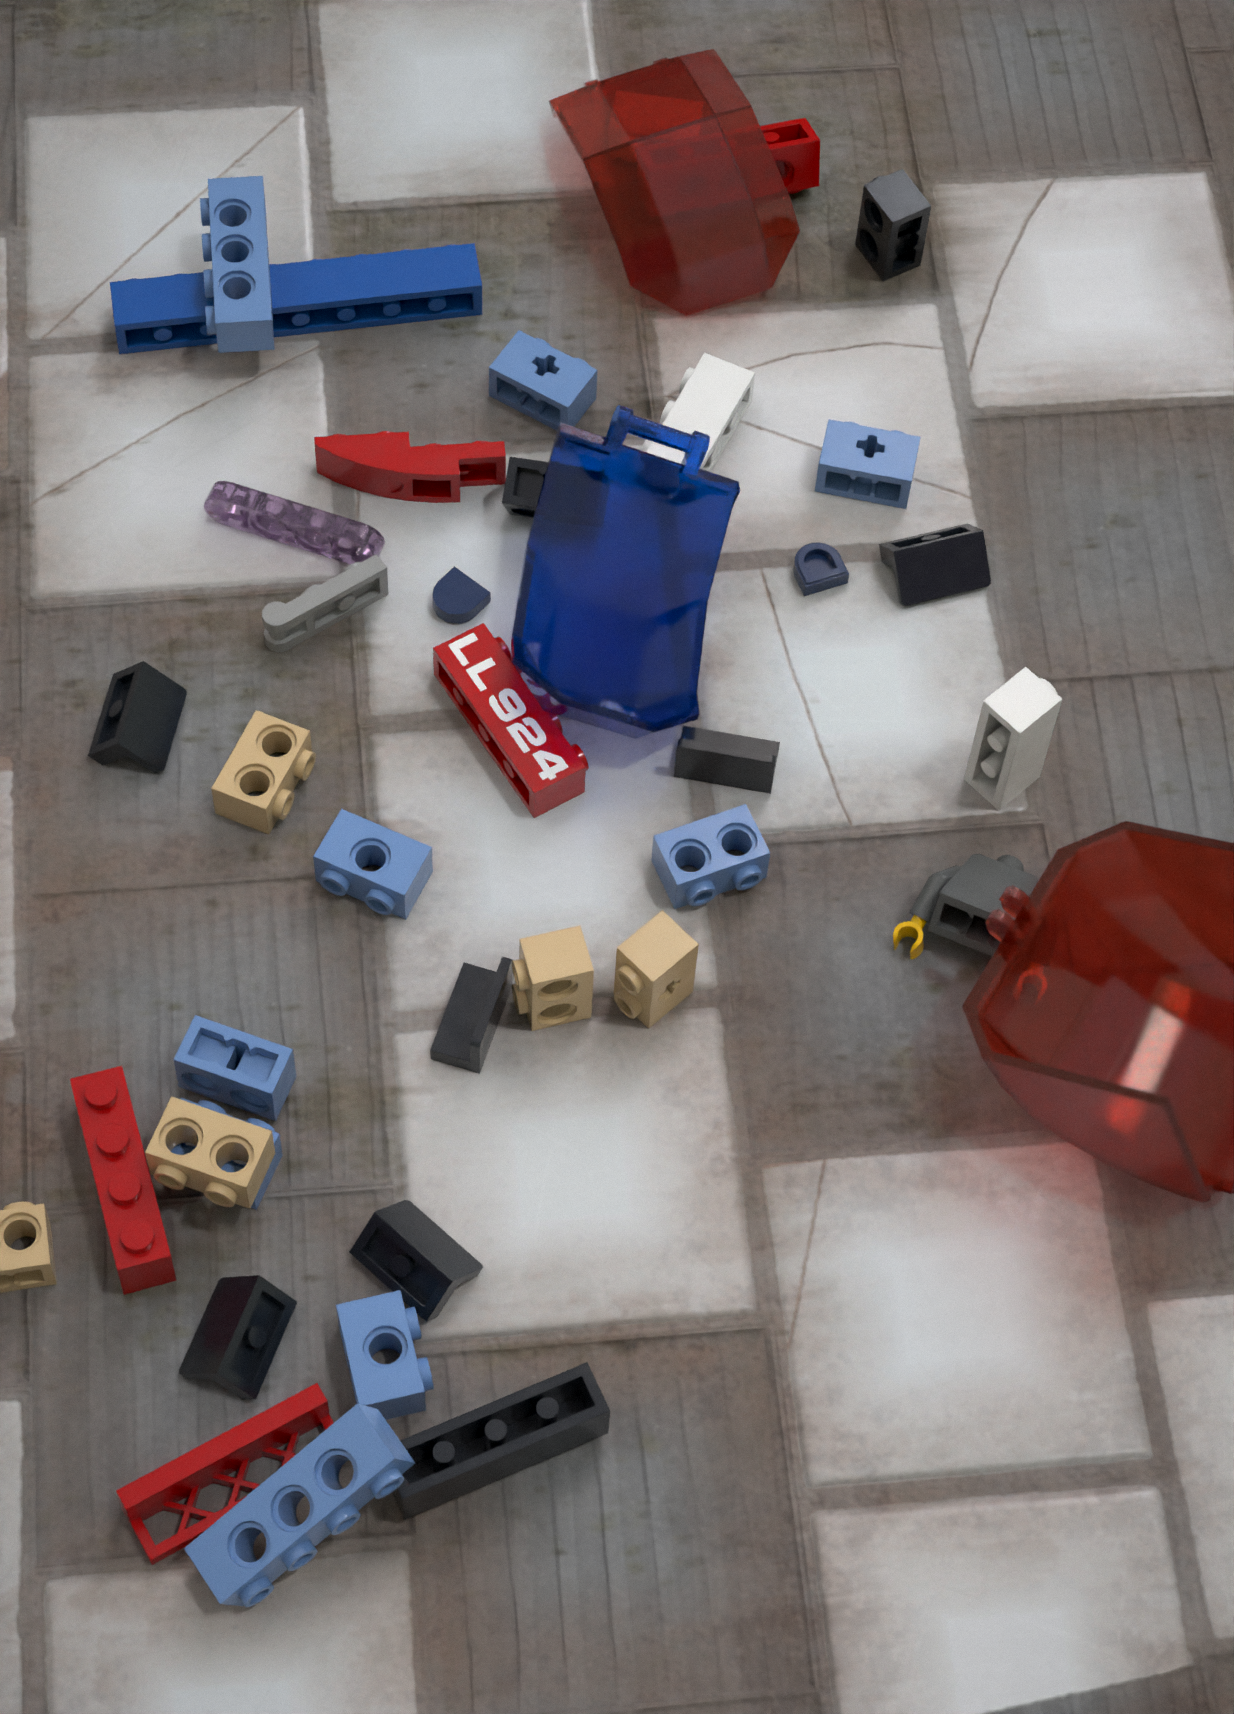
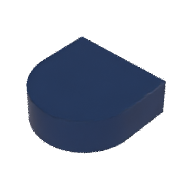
(819, 568)
(459, 597)

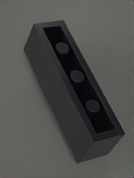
(501, 1439)

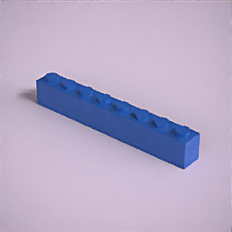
(308, 297)

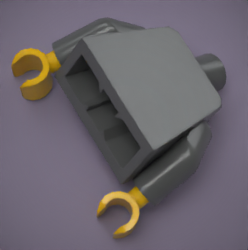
(960, 901)

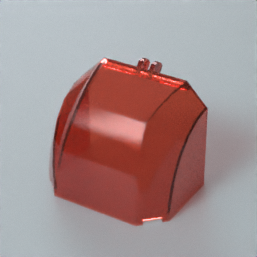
(1120, 1004)

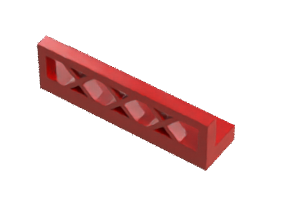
(212, 1464)

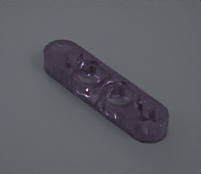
(292, 523)

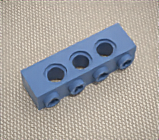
(239, 264)
(226, 1548)

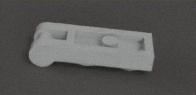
(324, 604)

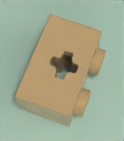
(654, 970)

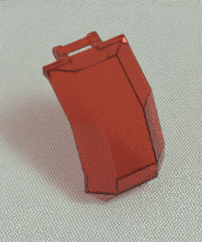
(683, 180)

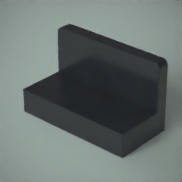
(938, 563)
(138, 718)
(726, 759)
(472, 1016)
(414, 1257)
(239, 1334)

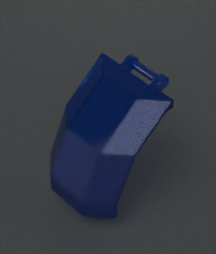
(620, 577)

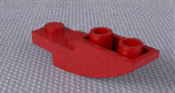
(392, 469)

